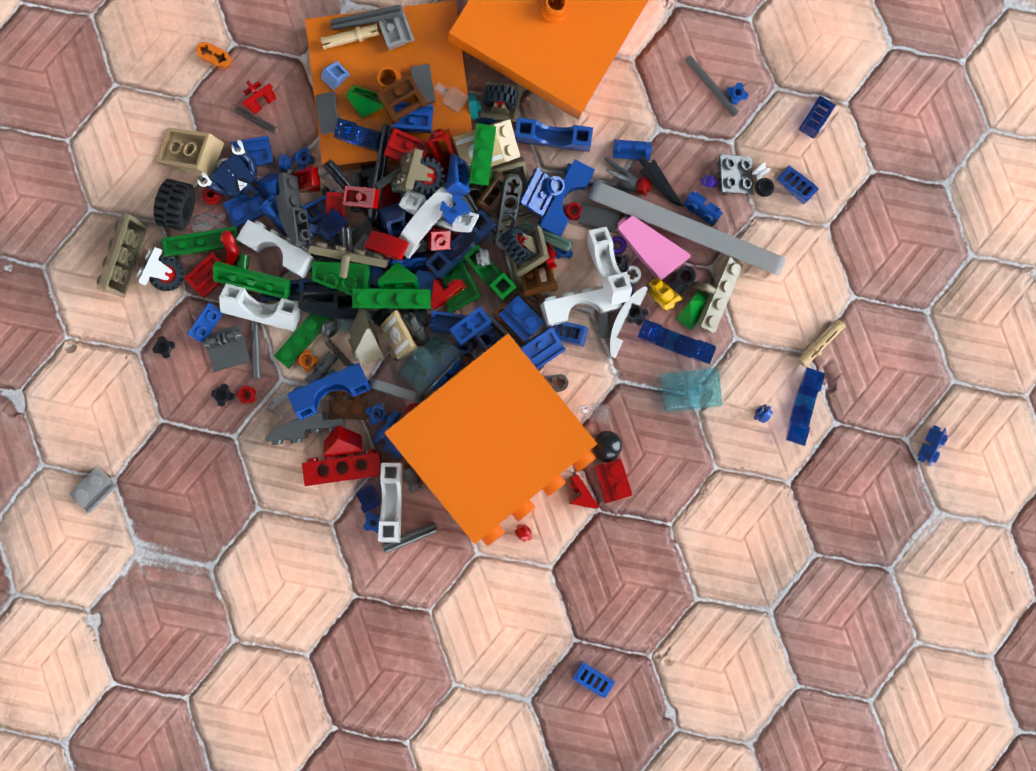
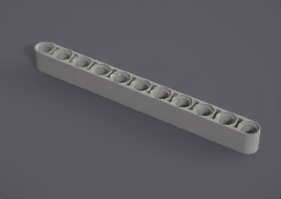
(687, 228)

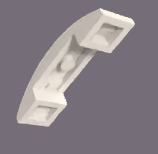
(413, 202)
(424, 220)
(636, 299)

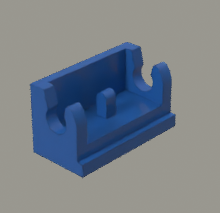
(442, 321)
(470, 326)

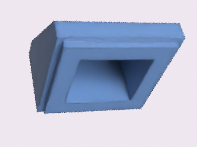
(334, 75)

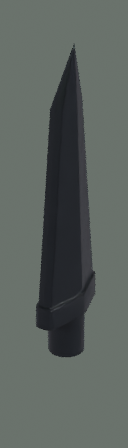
(657, 178)

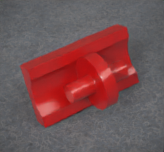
(251, 102)

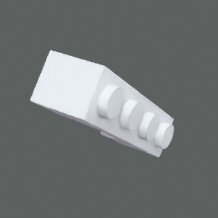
(258, 238)
(614, 282)
(239, 303)
(557, 310)
(391, 507)

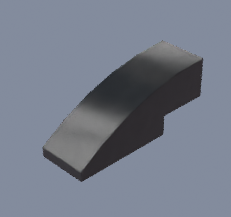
(327, 304)

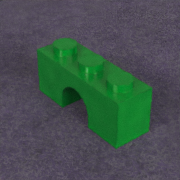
(482, 154)
(490, 275)

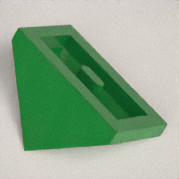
(363, 100)
(398, 278)
(693, 310)

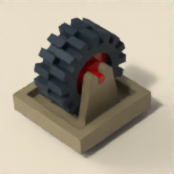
(501, 101)
(419, 173)
(525, 248)

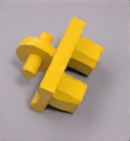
(663, 294)

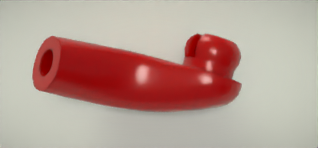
(231, 247)

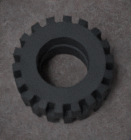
(174, 204)

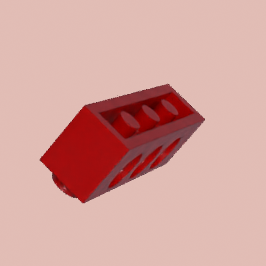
(313, 477)

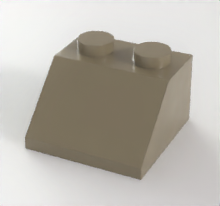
(364, 340)

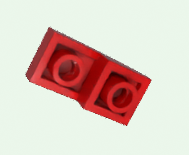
(386, 244)

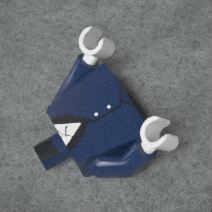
(234, 175)

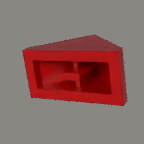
(342, 442)

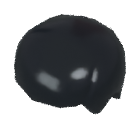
(608, 446)

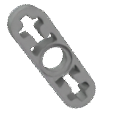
(395, 391)

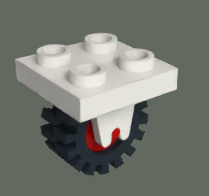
(162, 272)

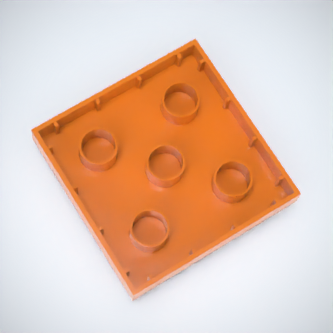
(548, 44)
(377, 67)

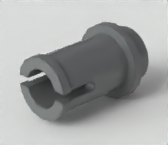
(604, 325)
(412, 479)

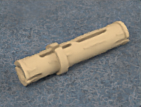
(350, 36)
(814, 349)

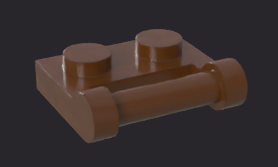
(399, 92)
(493, 207)
(532, 281)

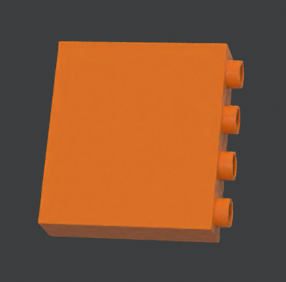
(492, 441)

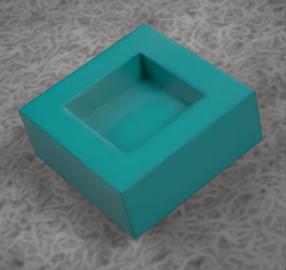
(474, 106)

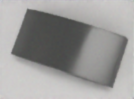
(327, 111)

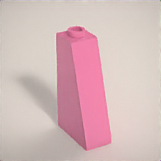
(652, 248)

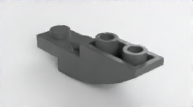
(289, 209)
(297, 429)

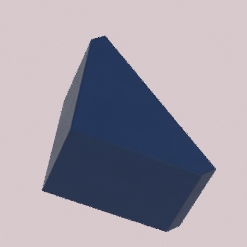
(487, 337)

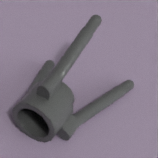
(626, 181)

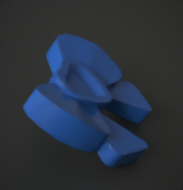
(451, 214)

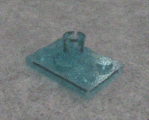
(430, 363)
(691, 390)

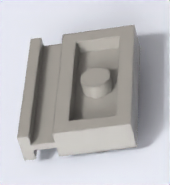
(396, 31)
(93, 490)

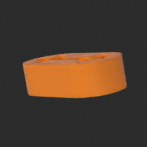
(211, 59)

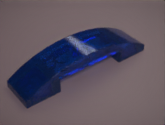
(357, 135)
(676, 342)
(803, 406)

